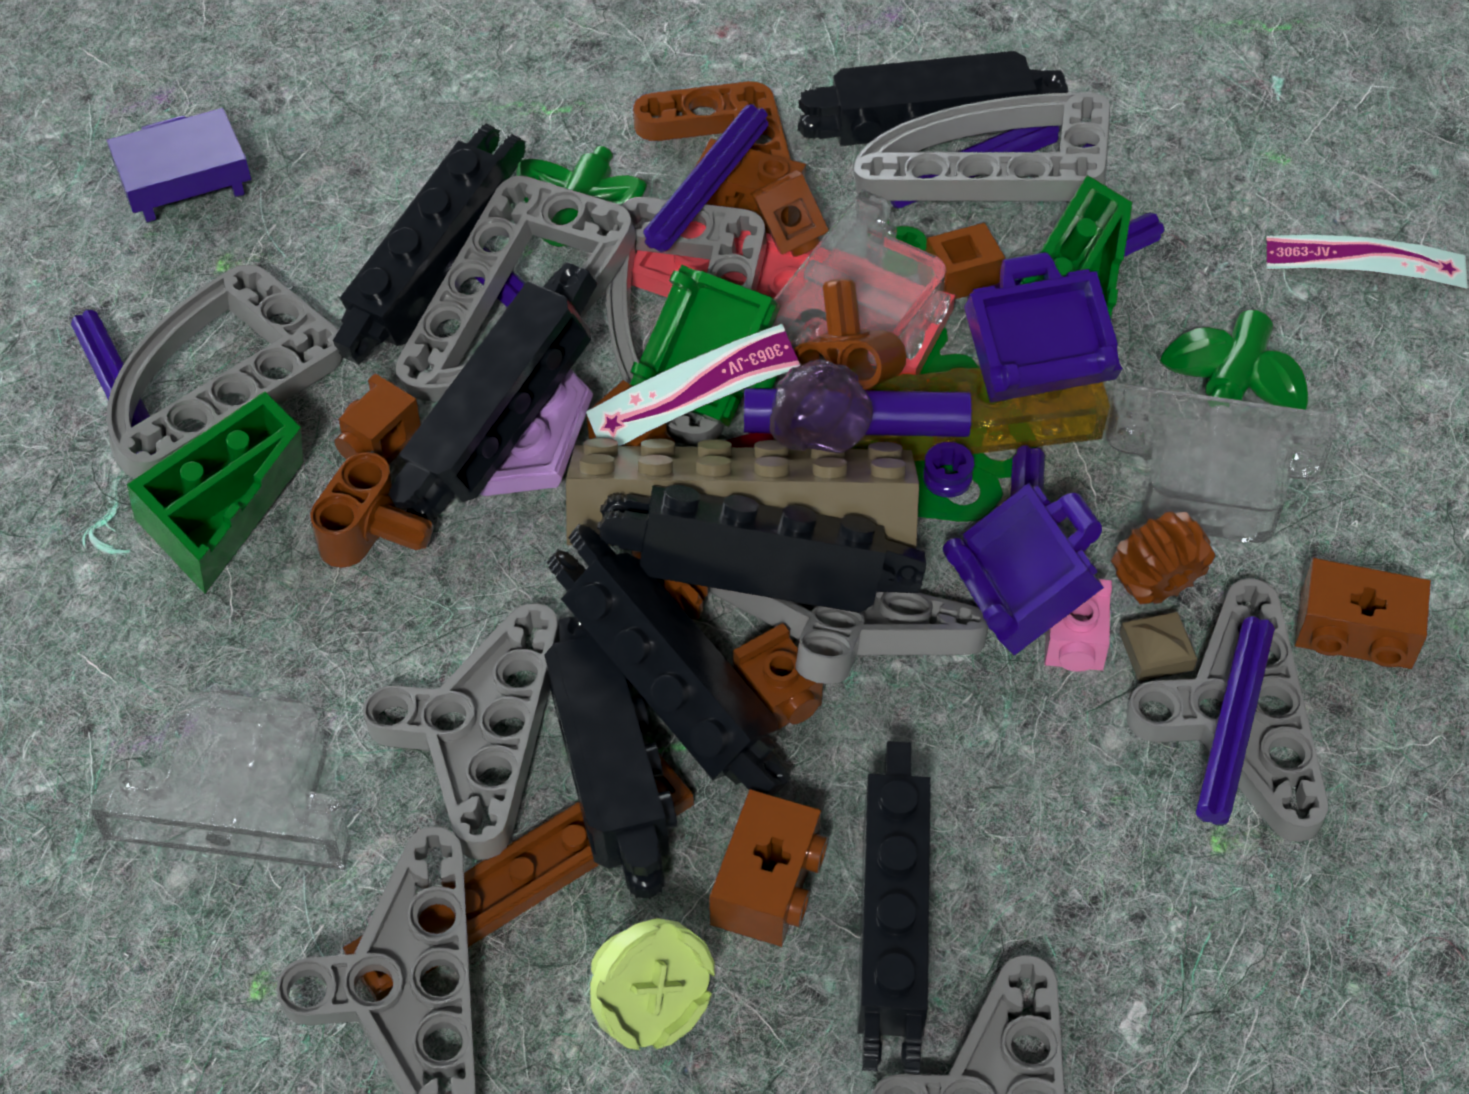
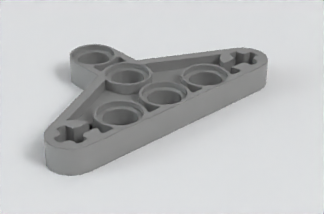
(891, 626)
(1267, 732)
(468, 751)
(404, 952)
(987, 1058)

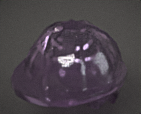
(820, 408)

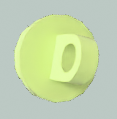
(651, 983)

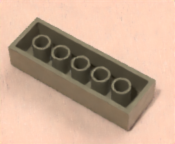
(859, 482)

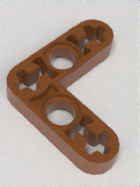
(724, 99)

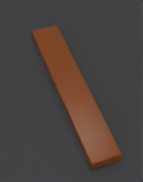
(521, 876)

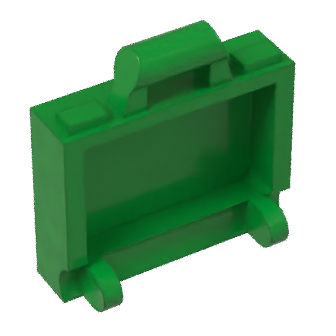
(699, 318)

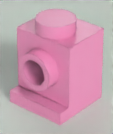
(1083, 636)

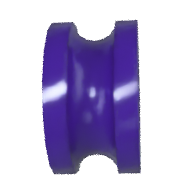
(948, 484)

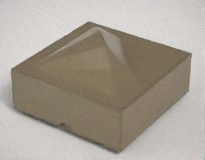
(1158, 646)

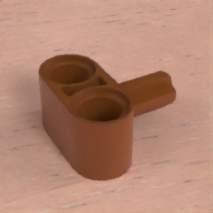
(848, 343)
(358, 511)

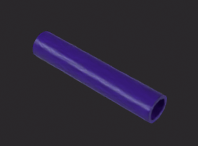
(893, 412)

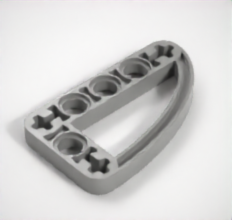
(892, 163)
(715, 244)
(472, 261)
(287, 350)

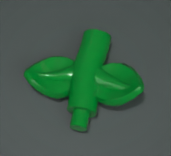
(589, 177)
(1239, 362)

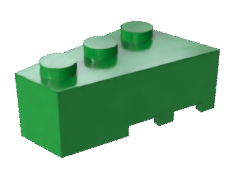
(1091, 236)
(218, 487)

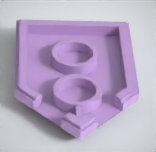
(547, 443)

